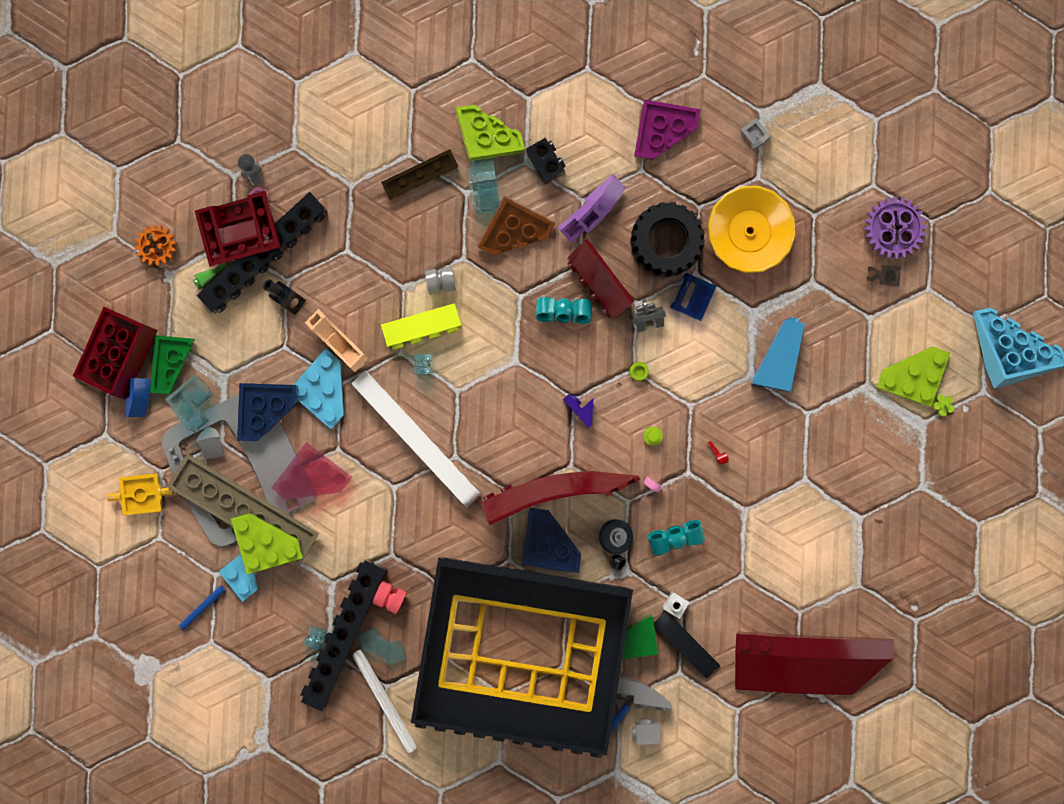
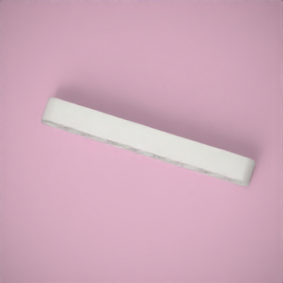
(416, 438)

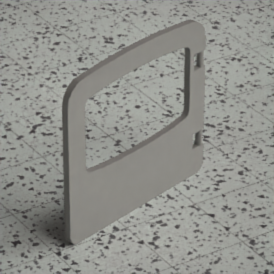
(268, 458)

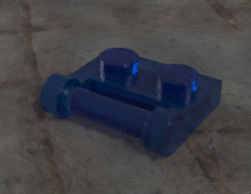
(699, 299)

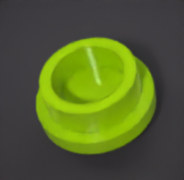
(653, 436)

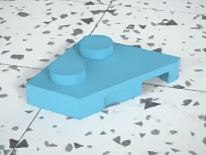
(238, 580)

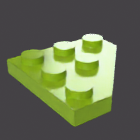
(486, 135)
(916, 376)
(263, 544)

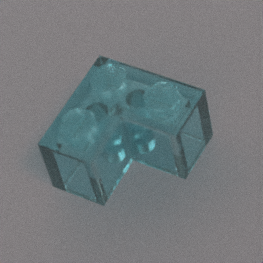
(483, 183)
(186, 403)

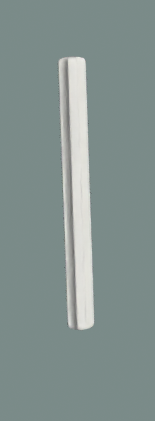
(384, 701)

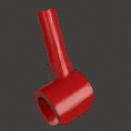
(721, 458)

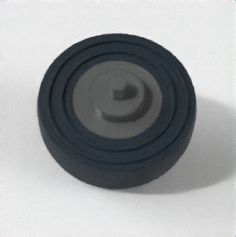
(616, 536)

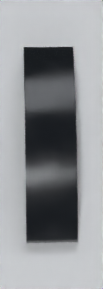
(686, 644)

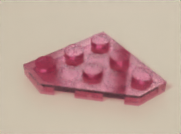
(310, 476)

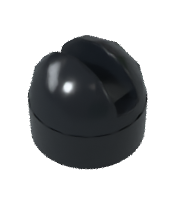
(618, 562)

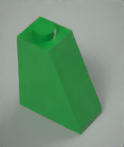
(640, 639)

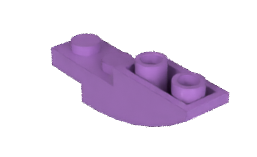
(594, 210)

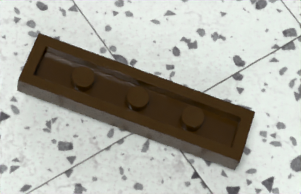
(419, 174)

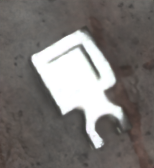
(888, 275)

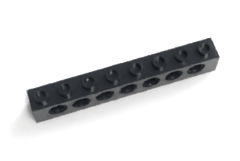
(237, 267)
(319, 699)

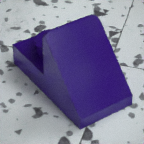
(584, 413)

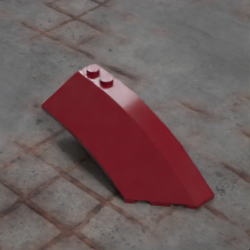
(551, 488)
(808, 662)

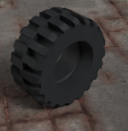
(693, 239)

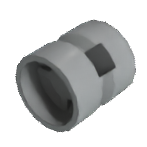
(440, 280)

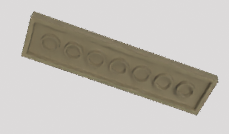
(229, 500)

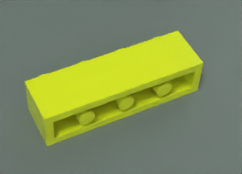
(421, 325)

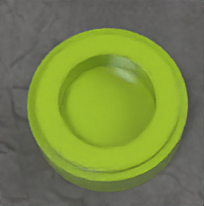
(639, 371)

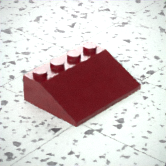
(600, 280)
(114, 353)

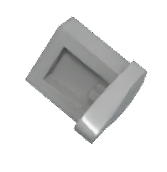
(755, 134)
(210, 443)

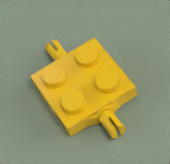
(140, 494)

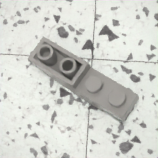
(642, 694)

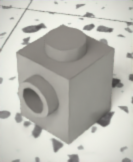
(646, 732)

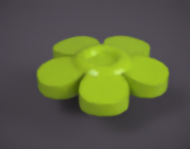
(943, 405)

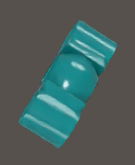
(563, 310)
(676, 537)

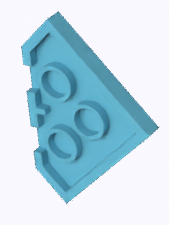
(322, 389)

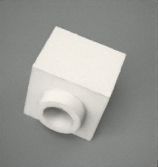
(672, 598)

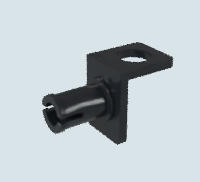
(283, 295)

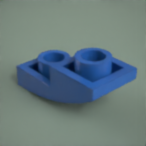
(139, 397)

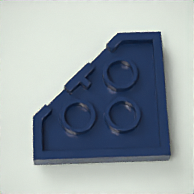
(262, 408)
(548, 544)

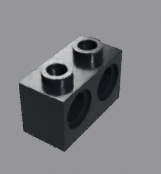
(541, 162)

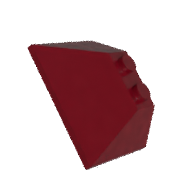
(237, 229)

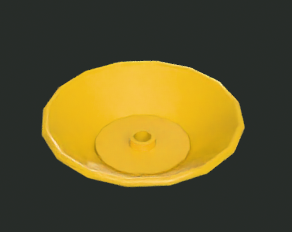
(771, 226)

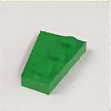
(168, 362)

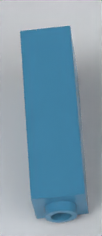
(780, 360)

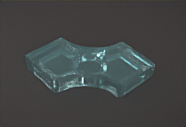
(374, 642)

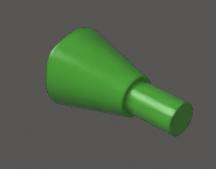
(204, 278)

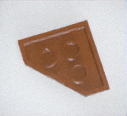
(514, 228)

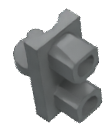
(250, 169)
(646, 313)

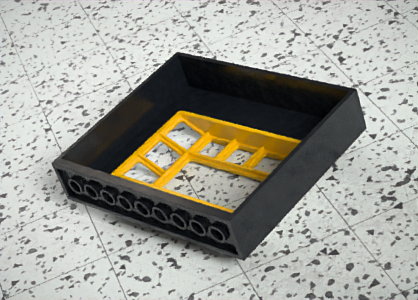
(511, 713)

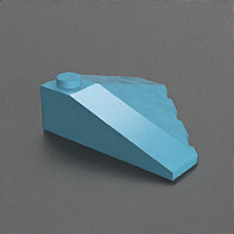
(1011, 352)

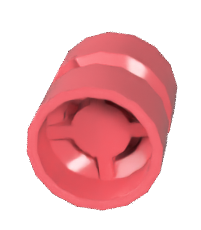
(389, 597)

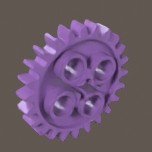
(878, 227)

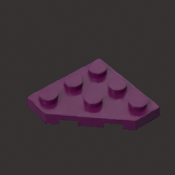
(663, 127)

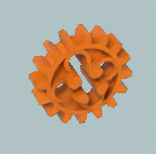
(158, 234)

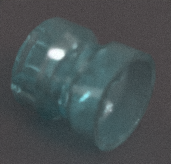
(422, 364)
(315, 637)

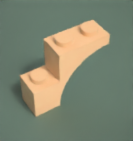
(336, 340)

